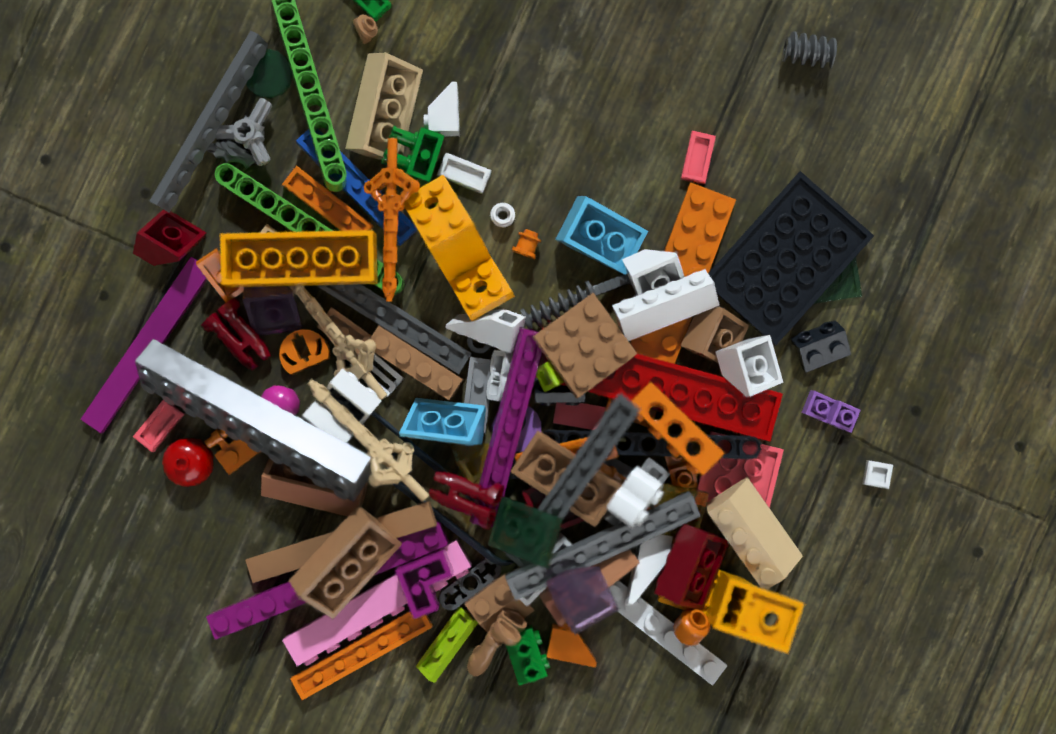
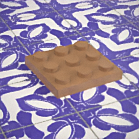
(584, 345)

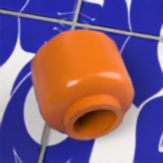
(691, 627)

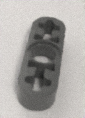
(460, 599)

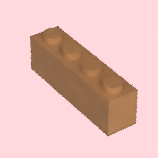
(416, 363)

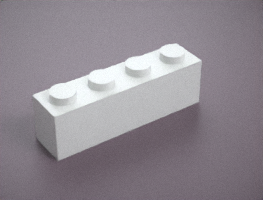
(666, 305)

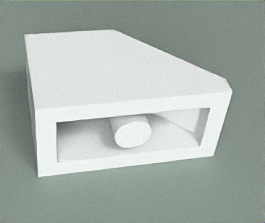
(444, 112)

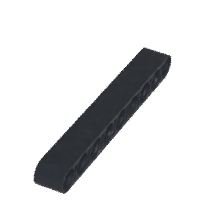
(736, 442)

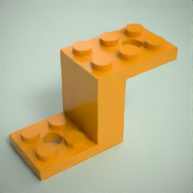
(458, 248)
(741, 607)

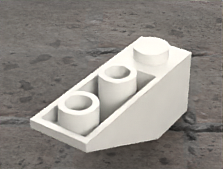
(494, 328)

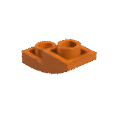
(679, 473)

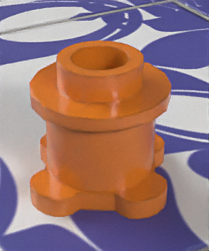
(527, 244)

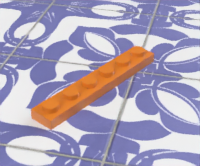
(359, 653)

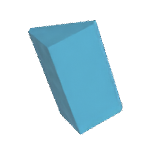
(445, 421)

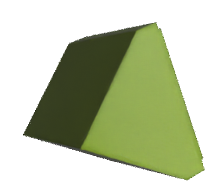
(548, 376)

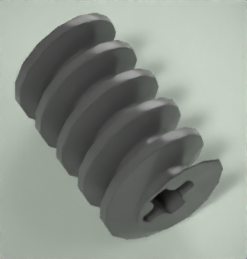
(810, 49)

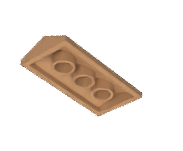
(544, 464)

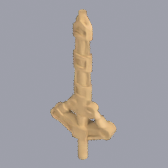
(344, 345)
(378, 450)

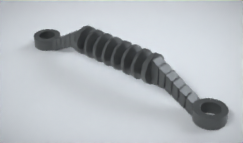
(562, 305)

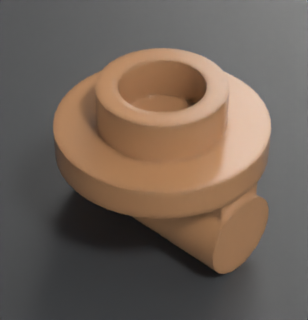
(365, 27)

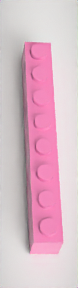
(362, 611)

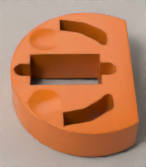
(311, 338)

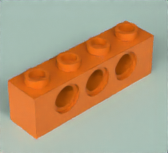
(709, 451)

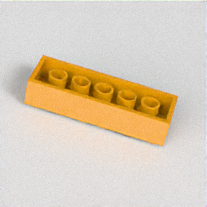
(298, 258)

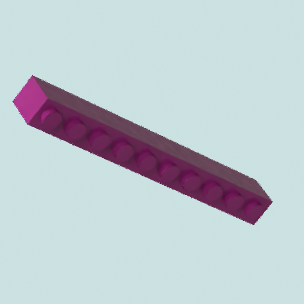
(284, 597)

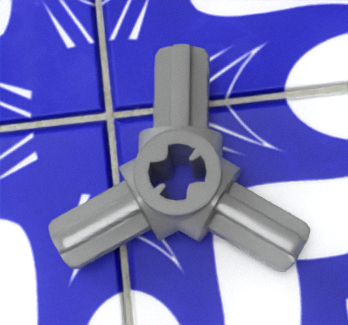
(250, 132)

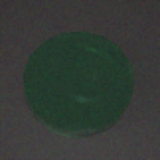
(270, 76)

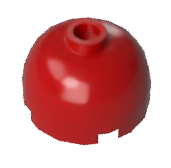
(188, 462)

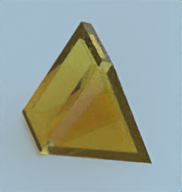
(470, 459)

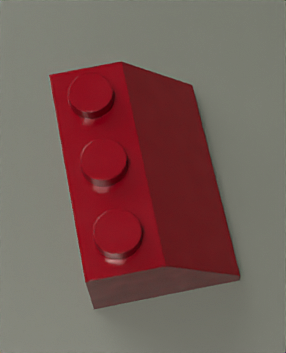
(691, 567)

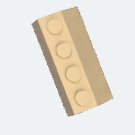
(383, 100)
(754, 533)

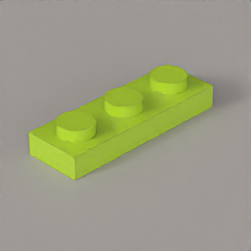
(446, 644)

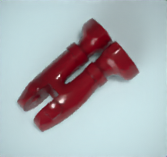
(249, 336)
(491, 496)

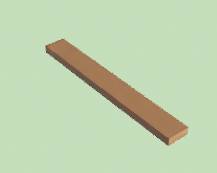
(296, 555)

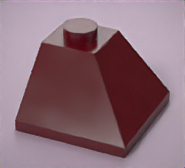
(166, 239)

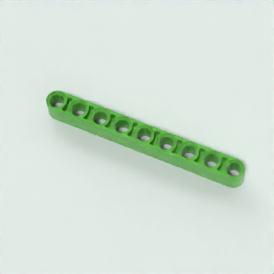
(310, 97)
(280, 208)

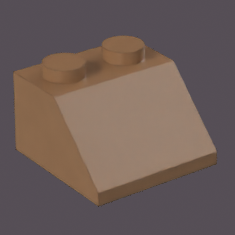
(712, 332)
(493, 599)

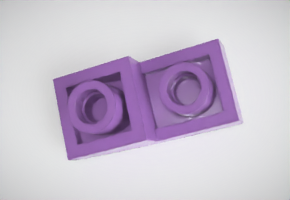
(830, 411)

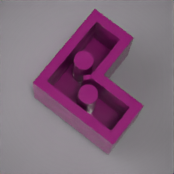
(417, 581)

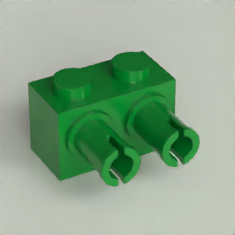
(423, 153)
(527, 658)

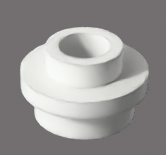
(499, 208)

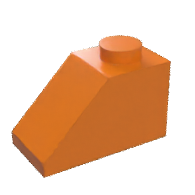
(568, 646)

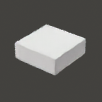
(877, 474)

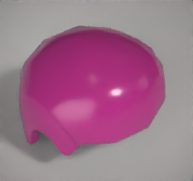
(283, 398)

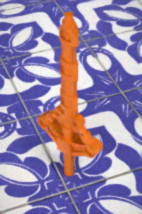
(391, 204)

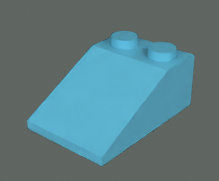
(600, 233)

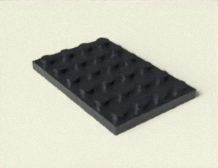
(788, 258)

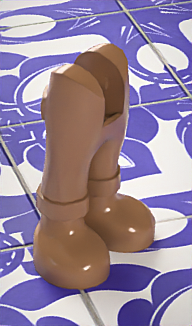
(504, 630)

